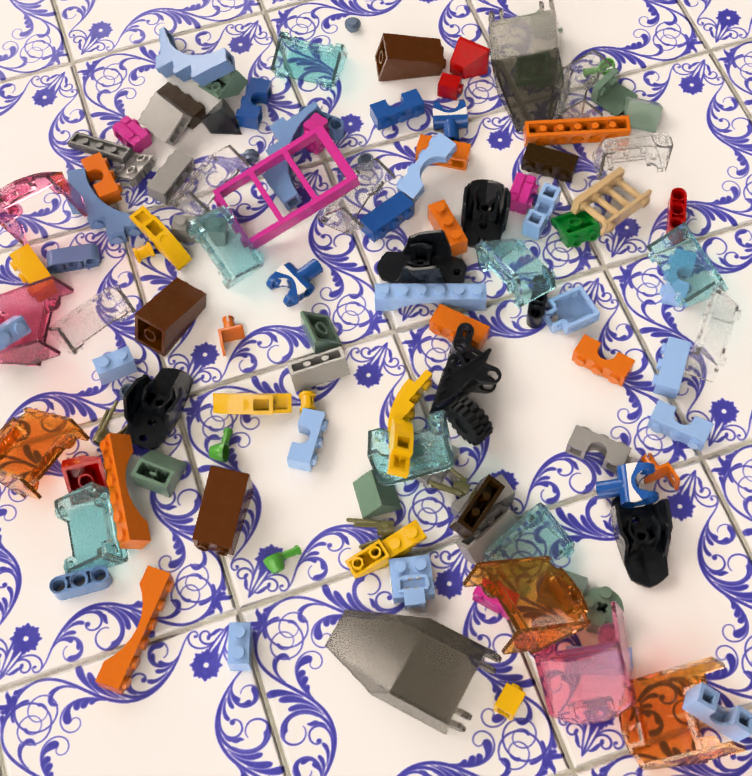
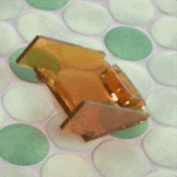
(32, 446)
(536, 598)
(659, 729)

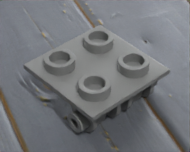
(135, 168)

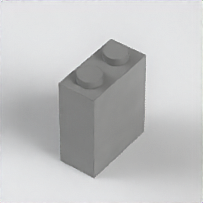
(164, 119)

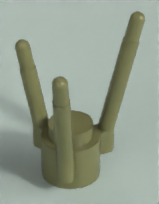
(102, 432)
(459, 488)
(384, 528)

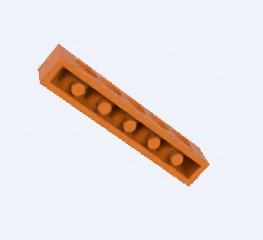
(575, 130)

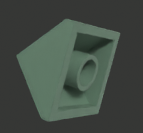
(642, 113)
(319, 331)
(373, 497)

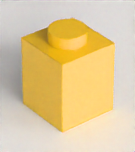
(509, 701)

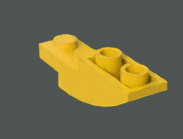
(161, 237)
(408, 397)
(252, 403)
(401, 447)
(379, 553)

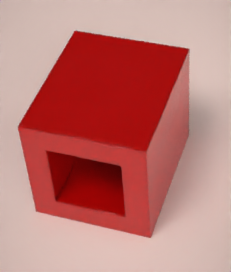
(450, 86)

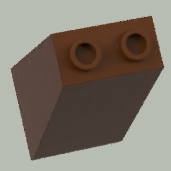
(408, 57)
(168, 316)
(222, 510)

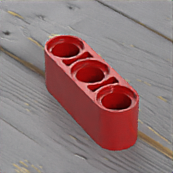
(676, 209)

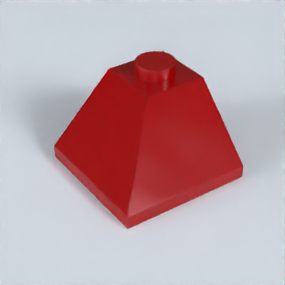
(469, 59)
(83, 470)

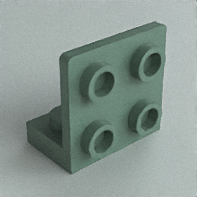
(610, 93)

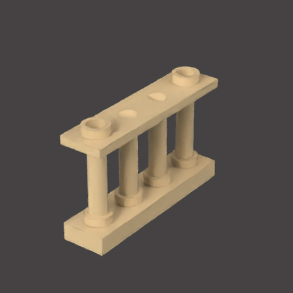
(605, 186)

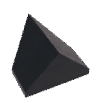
(221, 120)

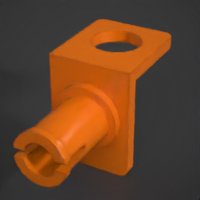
(230, 332)
(661, 471)

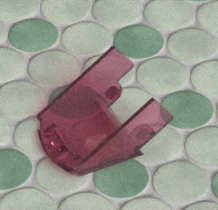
(25, 188)
(35, 304)
(589, 681)

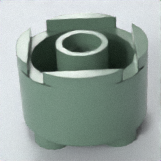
(600, 599)

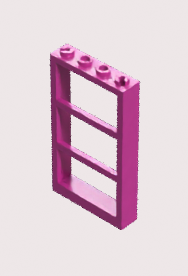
(307, 209)

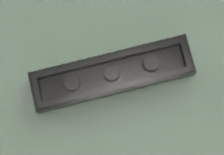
(94, 145)

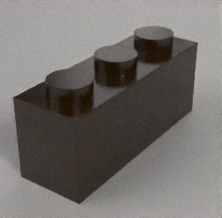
(185, 102)
(549, 162)
(477, 506)

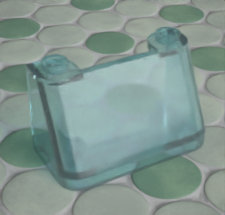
(308, 61)
(226, 244)
(685, 266)
(516, 268)
(430, 451)
(90, 528)
(532, 536)

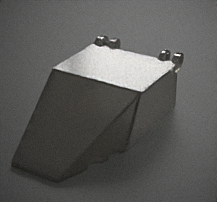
(527, 64)
(411, 663)

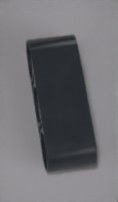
(536, 309)

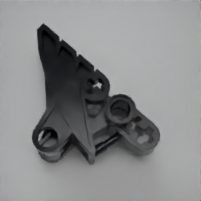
(467, 377)

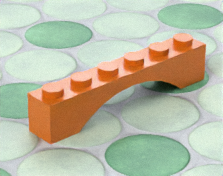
(130, 525)
(117, 670)

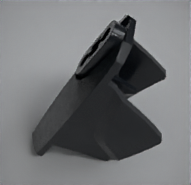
(484, 211)
(423, 260)
(155, 402)
(644, 544)

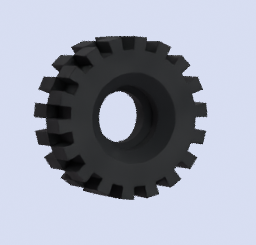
(469, 420)

